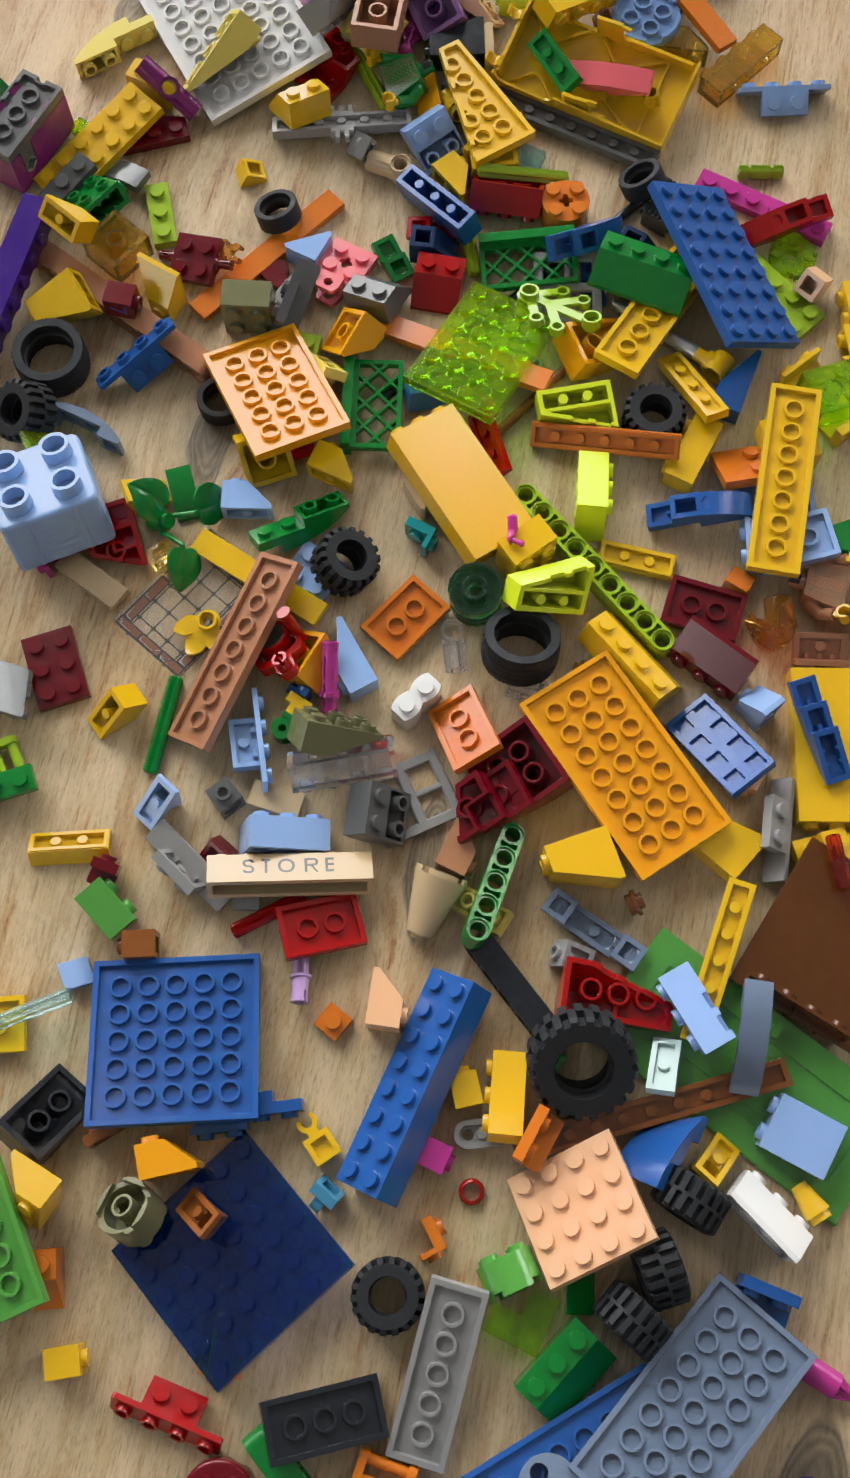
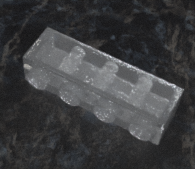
(359, 764)

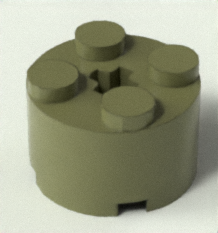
(130, 1212)

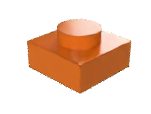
(333, 1021)

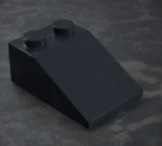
(44, 1116)

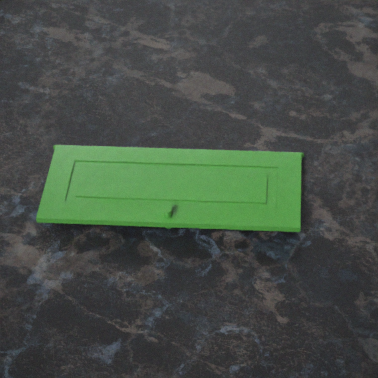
(816, 1075)

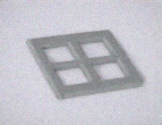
(575, 287)
(424, 824)

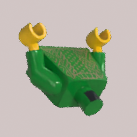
(401, 78)

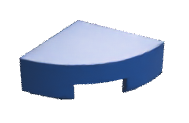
(301, 690)

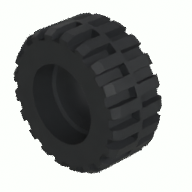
(593, 1094)

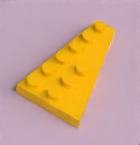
(485, 112)

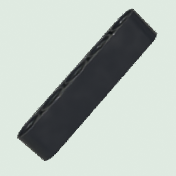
(509, 983)

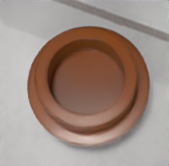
(635, 903)

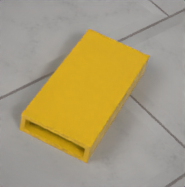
(456, 481)
(814, 802)

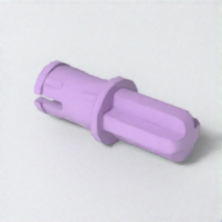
(300, 981)

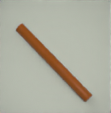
(528, 403)

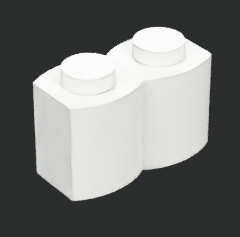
(410, 705)

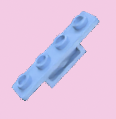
(783, 100)
(247, 742)

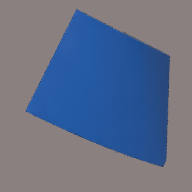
(660, 1147)

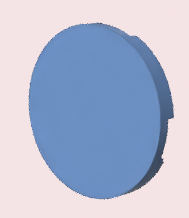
(651, 20)

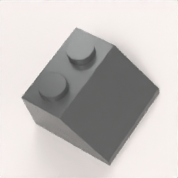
(376, 296)

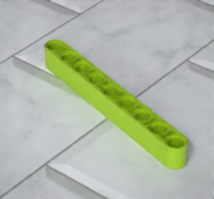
(604, 576)

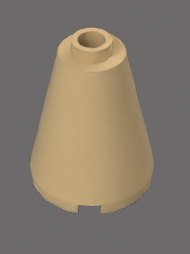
(431, 900)

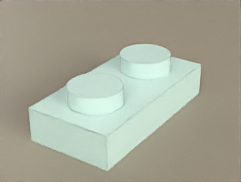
(663, 1066)

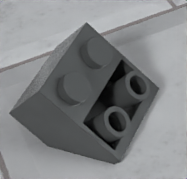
(377, 813)

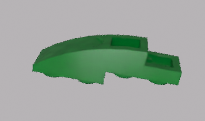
(307, 522)

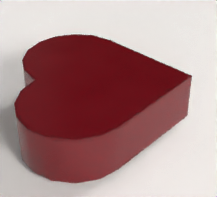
(276, 272)

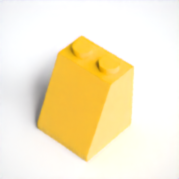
(583, 860)

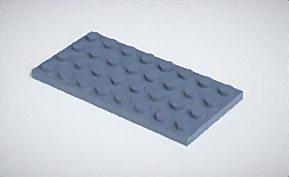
(700, 1395)

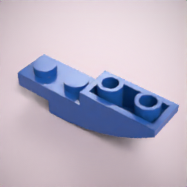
(582, 239)
(698, 507)
(267, 1107)

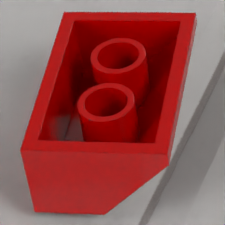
(507, 198)

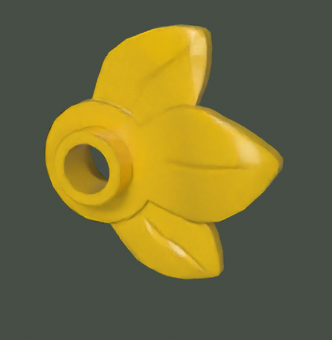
(198, 635)

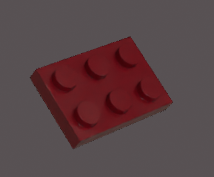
(712, 604)
(56, 668)

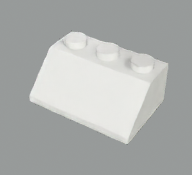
(768, 1216)

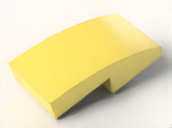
(502, 919)

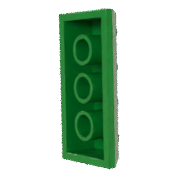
(641, 273)

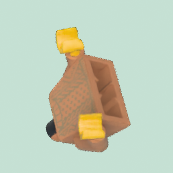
(825, 589)

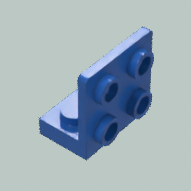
(770, 1298)

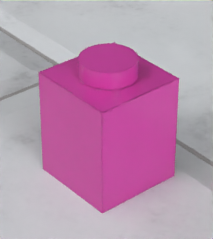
(436, 1156)

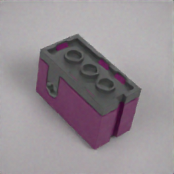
(32, 128)

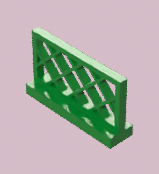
(526, 243)
(351, 397)

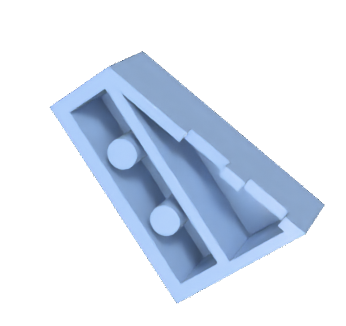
(284, 833)

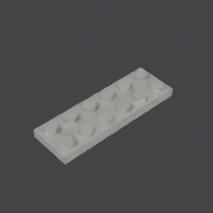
(437, 1373)

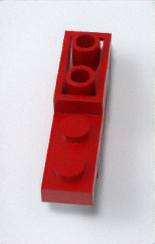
(787, 219)

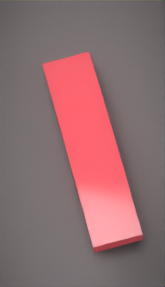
(614, 78)

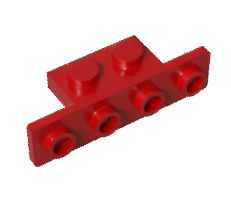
(171, 1411)

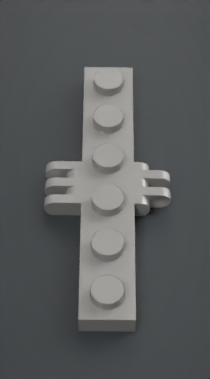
(345, 124)

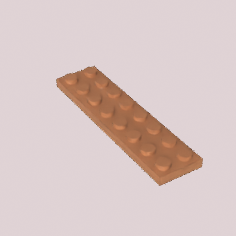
(235, 651)

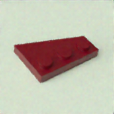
(164, 133)

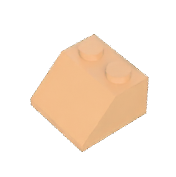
(385, 1005)

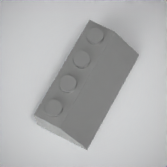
(324, 14)

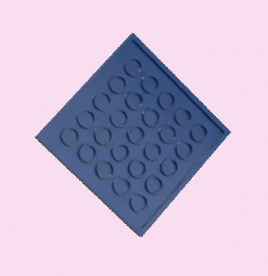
(174, 1042)

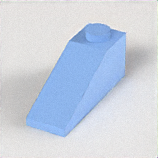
(354, 671)

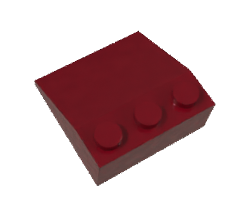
(534, 761)

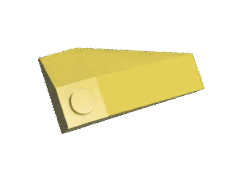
(234, 38)

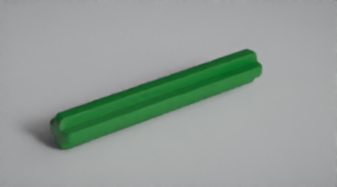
(163, 725)

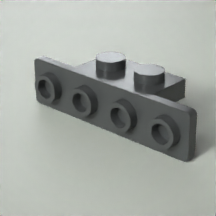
(296, 294)

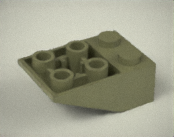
(329, 733)

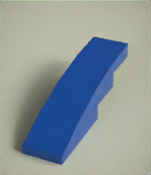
(819, 730)

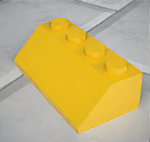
(636, 662)

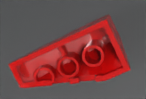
(591, 983)

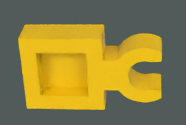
(320, 1143)

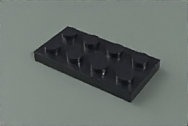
(323, 1420)

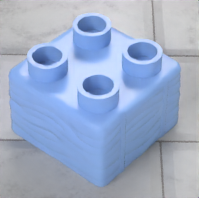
(51, 501)

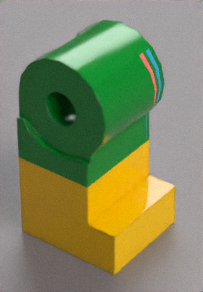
(281, 725)

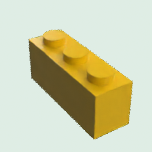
(694, 452)
(505, 1097)

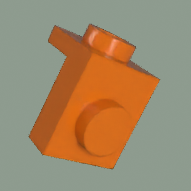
(435, 1231)

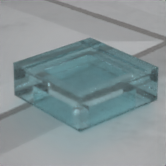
(531, 157)

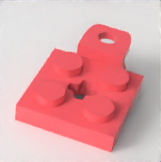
(334, 277)

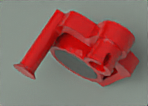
(283, 647)

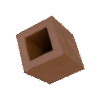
(139, 944)

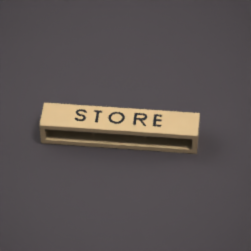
(289, 874)

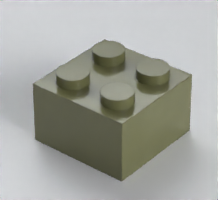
(247, 306)

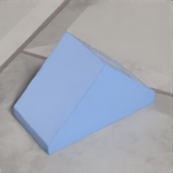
(308, 248)

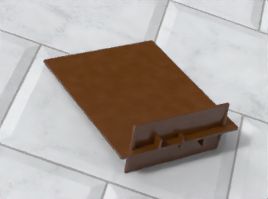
(806, 948)

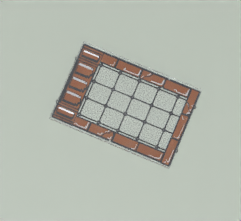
(159, 607)

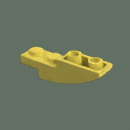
(105, 48)

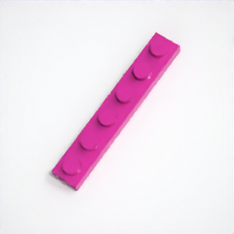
(756, 203)

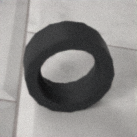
(644, 169)
(273, 201)
(215, 418)

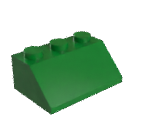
(564, 1370)

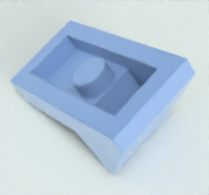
(157, 802)

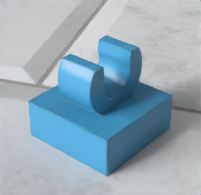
(325, 1194)

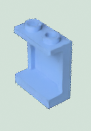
(800, 1135)

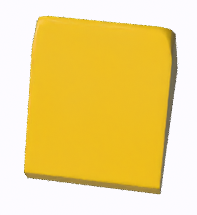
(250, 172)

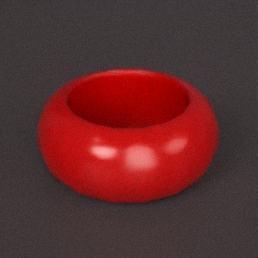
(481, 1195)

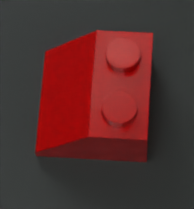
(437, 283)

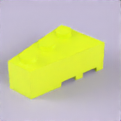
(551, 587)

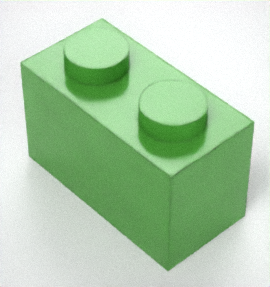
(106, 907)

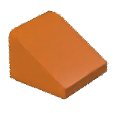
(739, 581)

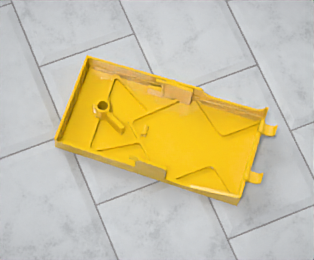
(636, 117)

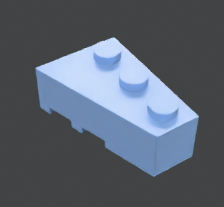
(694, 1009)

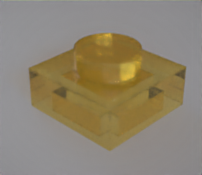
(158, 554)

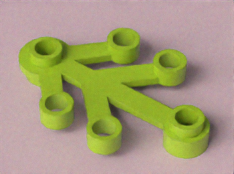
(531, 297)

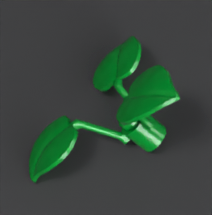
(149, 500)

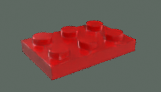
(320, 926)

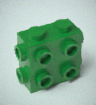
(100, 196)

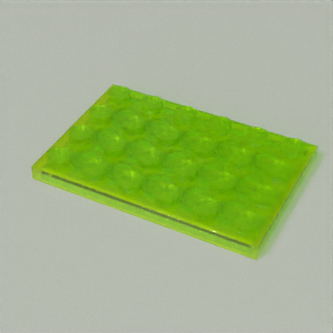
(479, 353)

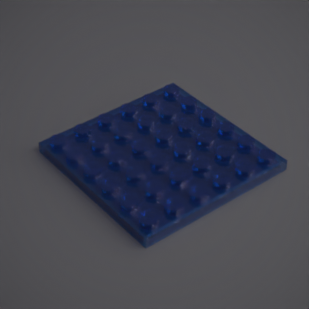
(251, 1278)

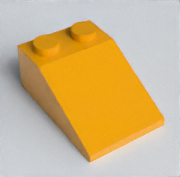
(578, 347)

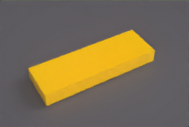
(637, 560)

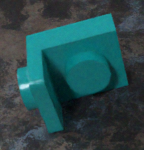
(422, 532)

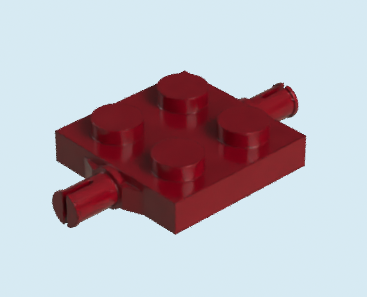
(197, 258)

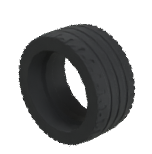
(46, 333)
(516, 669)

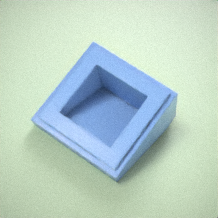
(76, 973)

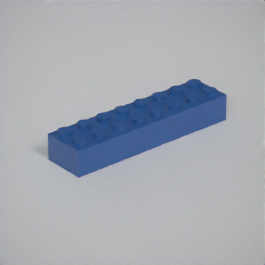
(414, 1087)

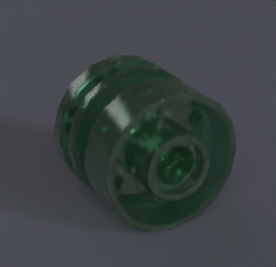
(475, 593)

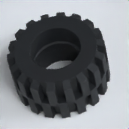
(655, 399)
(26, 407)
(356, 549)
(693, 1201)
(662, 1273)
(361, 1301)
(633, 1319)

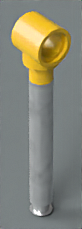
(713, 364)

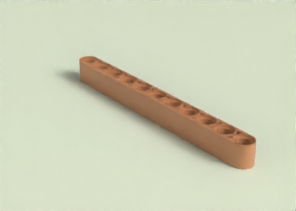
(184, 351)

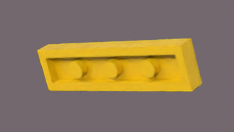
(693, 387)

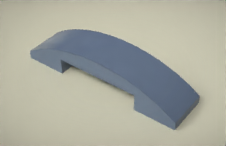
(90, 422)
(594, 931)
(752, 1037)

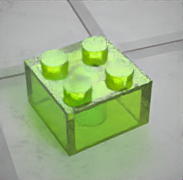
(835, 383)

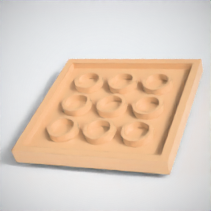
(582, 1210)

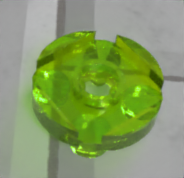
(794, 246)

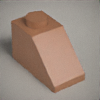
(455, 857)

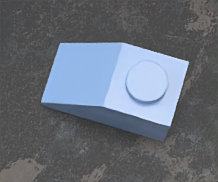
(244, 501)
(758, 706)

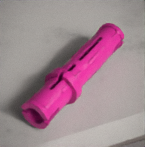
(329, 676)

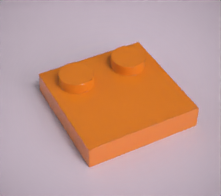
(737, 467)

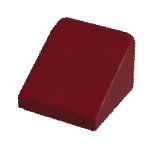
(216, 846)

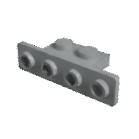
(777, 830)
(181, 862)

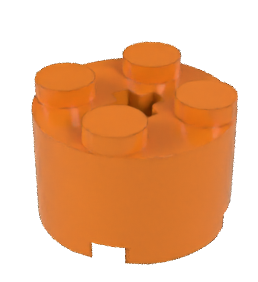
(565, 204)

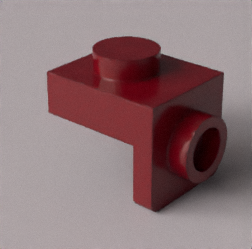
(104, 867)

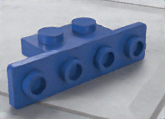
(142, 361)

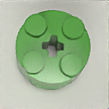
(509, 1273)

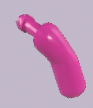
(512, 525)

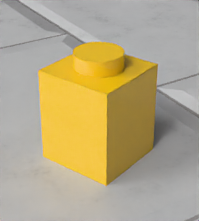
(466, 1089)
(65, 1361)

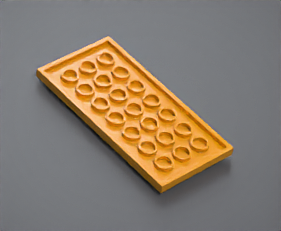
(625, 765)

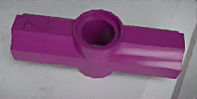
(156, 76)

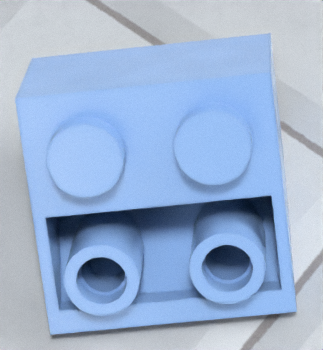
(432, 137)

